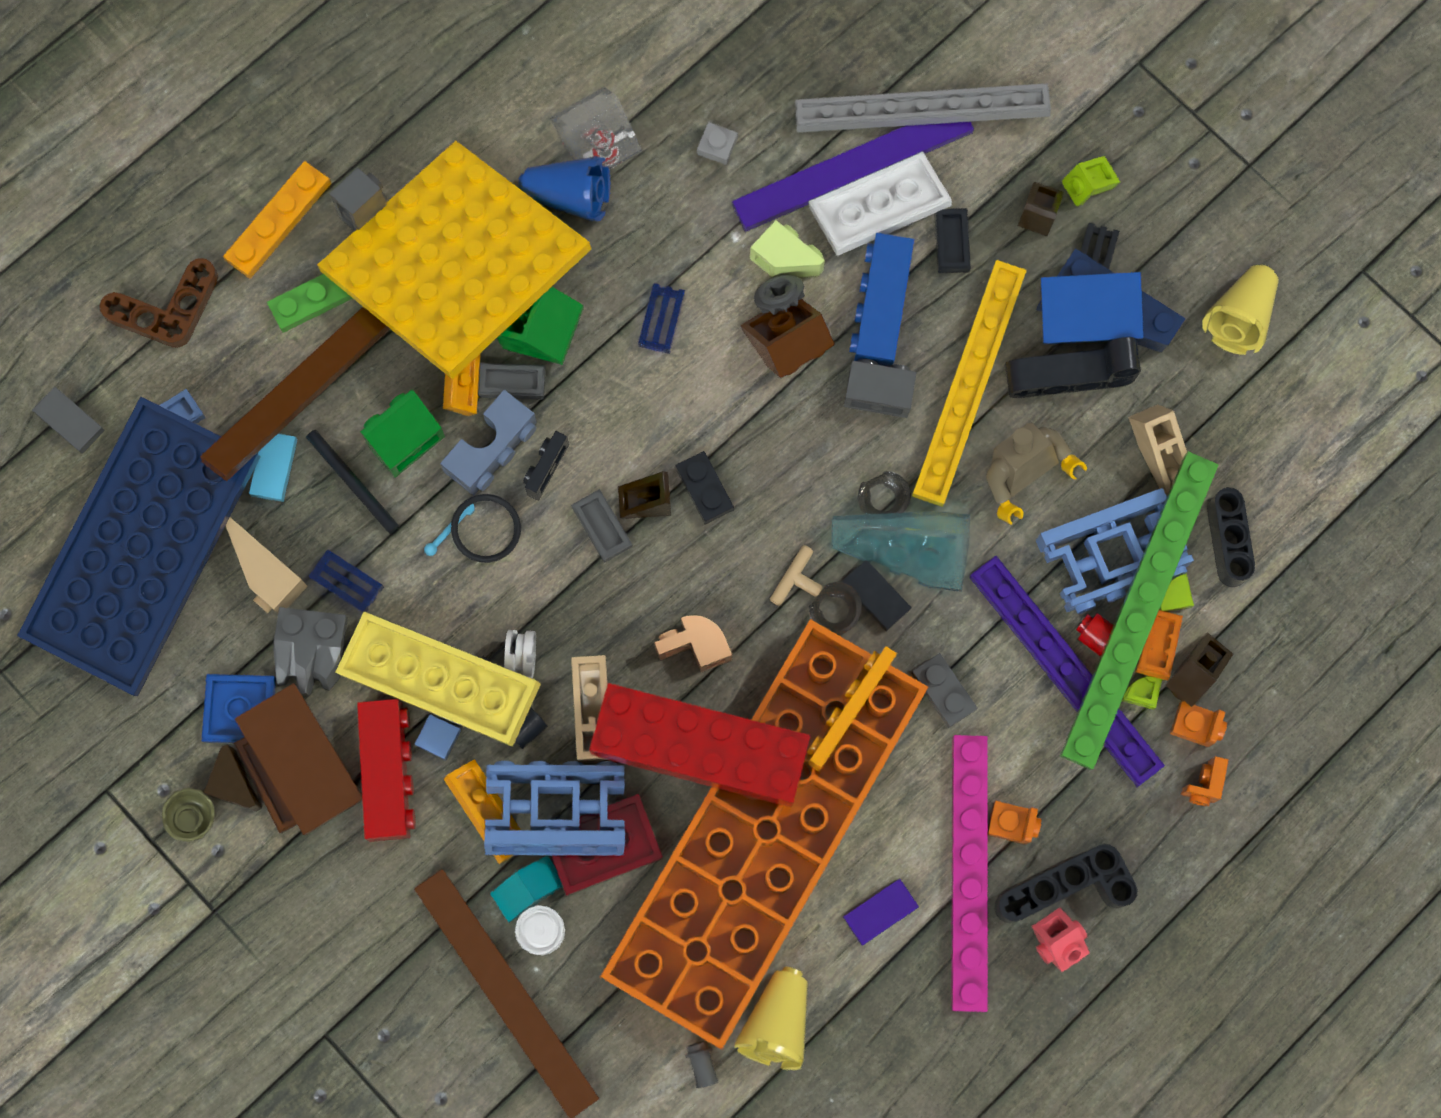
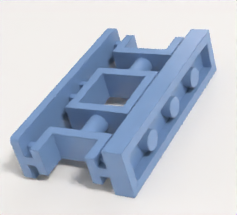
(1104, 527)
(554, 836)

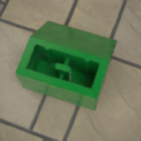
(544, 328)
(402, 433)

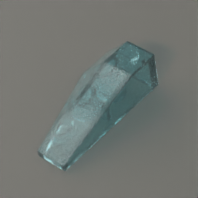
(918, 544)

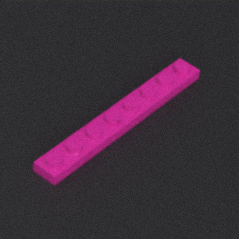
(969, 874)

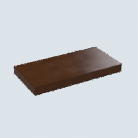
(299, 759)

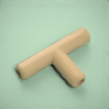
(794, 577)

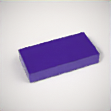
(880, 912)

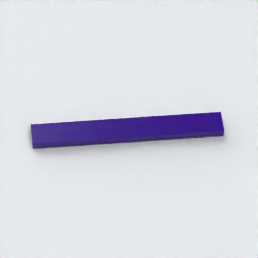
(800, 188)
(1061, 664)

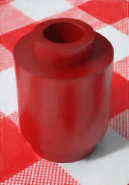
(1094, 632)

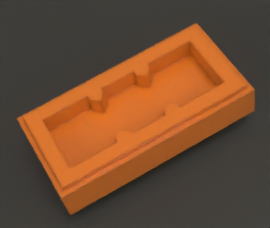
(1160, 646)

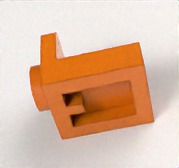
(1199, 724)
(1213, 778)
(1014, 822)

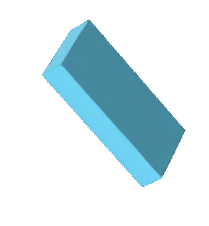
(273, 468)

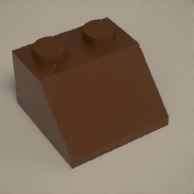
(789, 337)

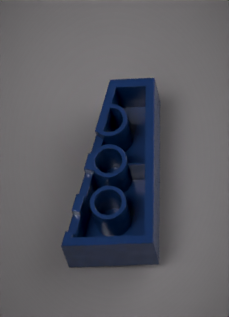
(1159, 321)

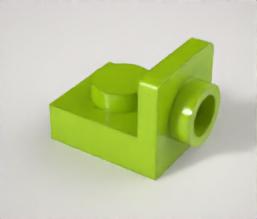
(1090, 179)

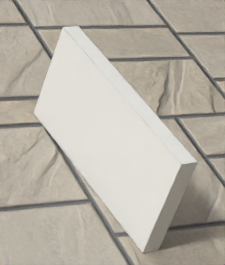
(880, 203)

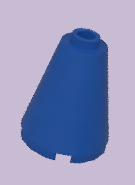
(570, 186)

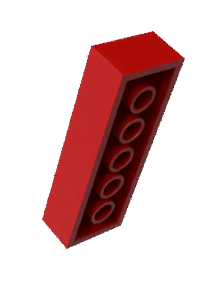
(699, 745)

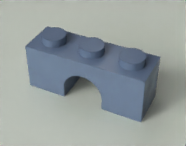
(474, 466)

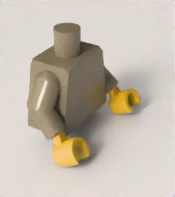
(1022, 461)

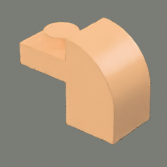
(700, 636)

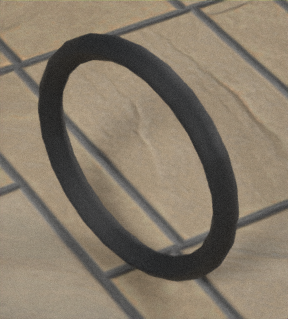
(486, 497)

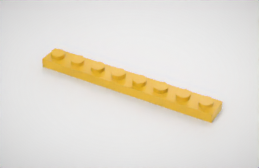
(969, 383)

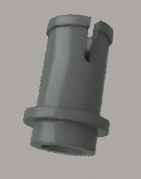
(702, 1064)

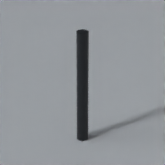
(352, 481)

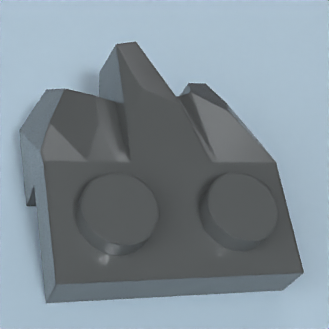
(308, 647)

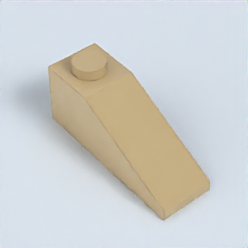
(1159, 443)
(264, 573)
(589, 688)

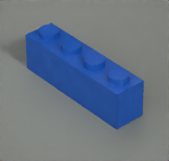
(883, 300)

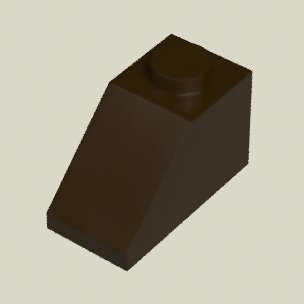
(1199, 670)

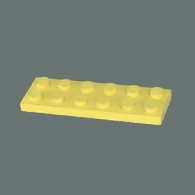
(438, 678)

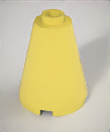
(1244, 312)
(777, 1022)

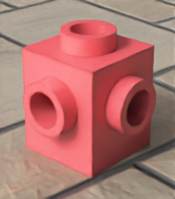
(1060, 940)

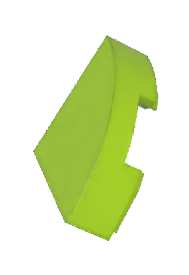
(1178, 595)
(1143, 692)

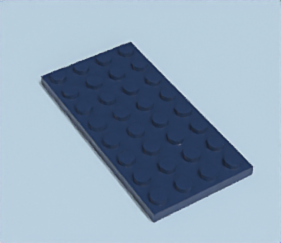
(135, 550)

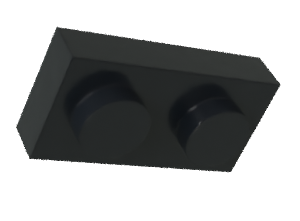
(551, 453)
(704, 487)

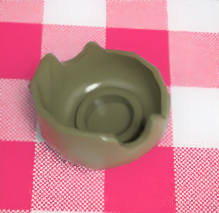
(188, 815)

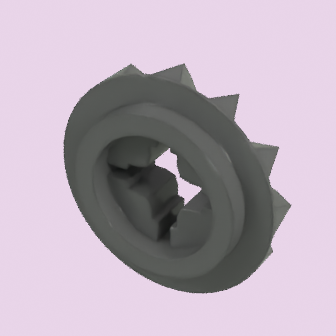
(787, 290)

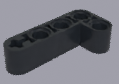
(1075, 372)
(1060, 888)

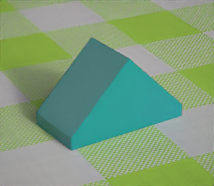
(527, 888)

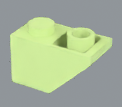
(783, 253)

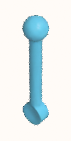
(431, 548)

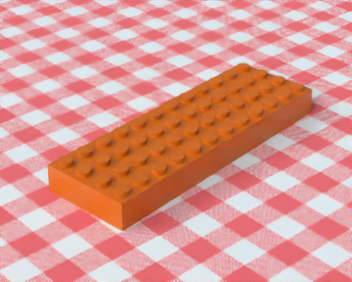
(755, 862)

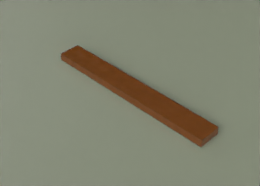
(293, 394)
(507, 994)

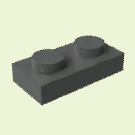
(944, 690)

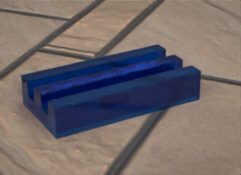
(667, 293)
(369, 596)

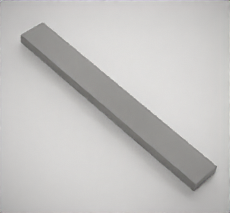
(923, 108)

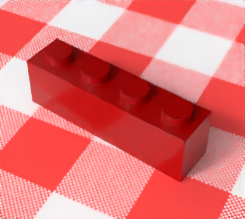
(385, 771)

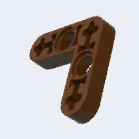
(173, 315)

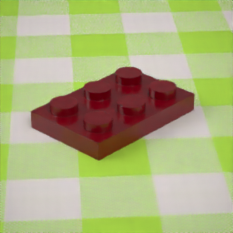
(640, 848)

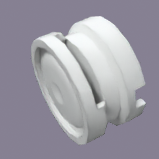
(525, 652)
(540, 930)

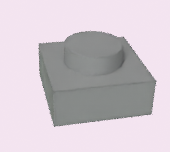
(717, 143)

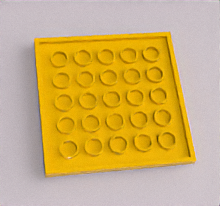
(454, 258)

